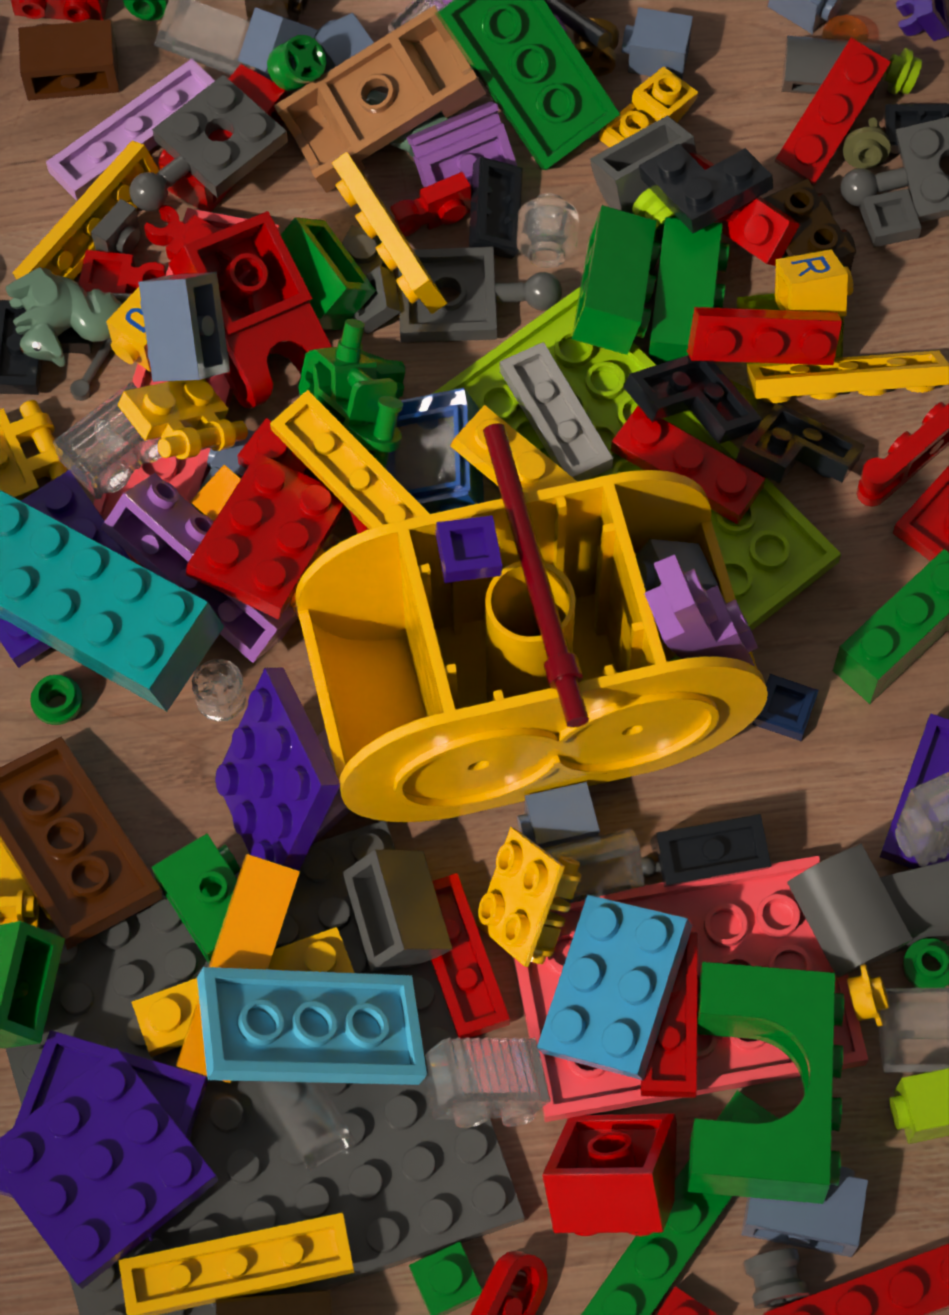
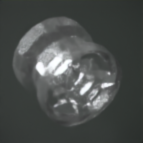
(215, 678)

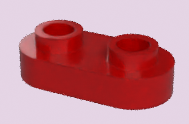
(513, 1286)

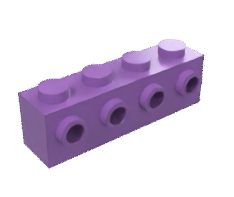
(163, 535)

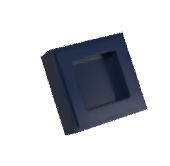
(786, 707)

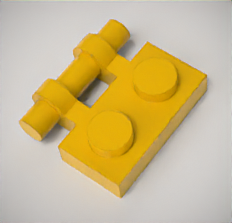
(175, 411)
(16, 472)

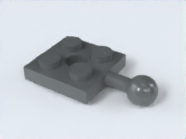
(921, 152)
(211, 162)
(474, 311)

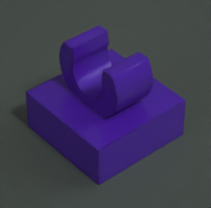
(926, 15)
(468, 549)

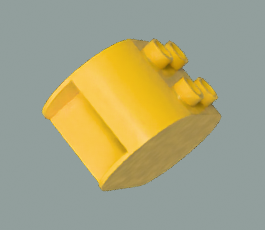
(444, 686)

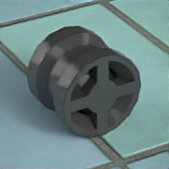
(776, 1278)

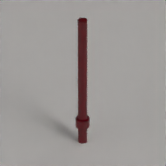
(561, 666)

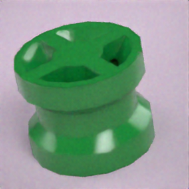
(308, 62)

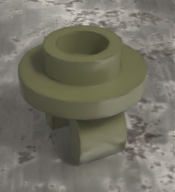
(866, 146)

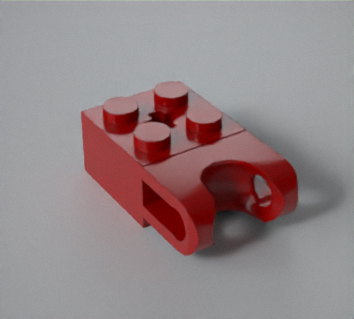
(266, 312)

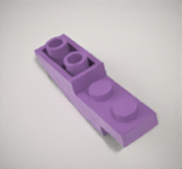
(697, 619)

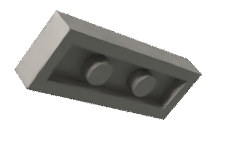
(555, 413)

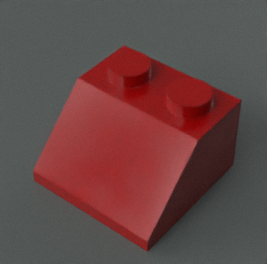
(612, 1174)

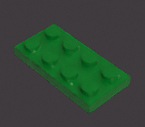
(530, 73)

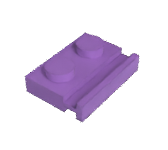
(459, 142)

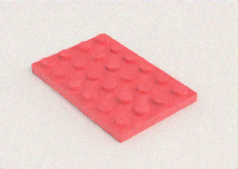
(738, 922)

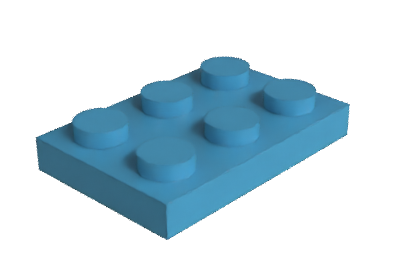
(615, 986)

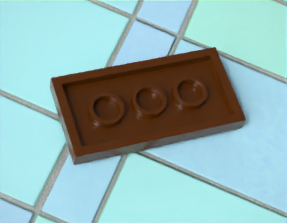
(70, 845)

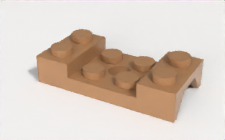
(422, 78)

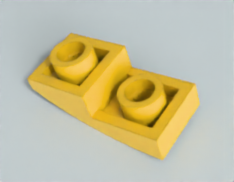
(651, 101)

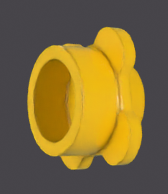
(868, 996)

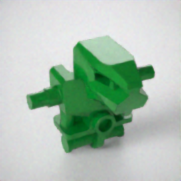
(358, 390)

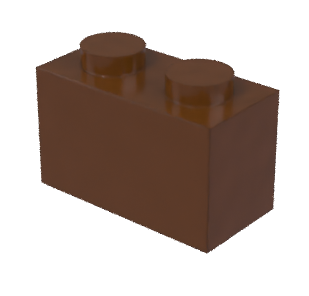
(68, 59)

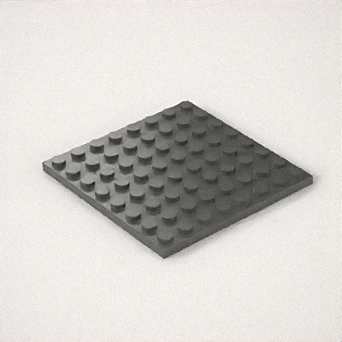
(401, 1186)

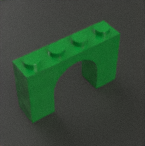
(792, 1154)

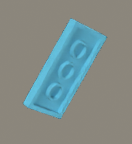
(310, 1027)

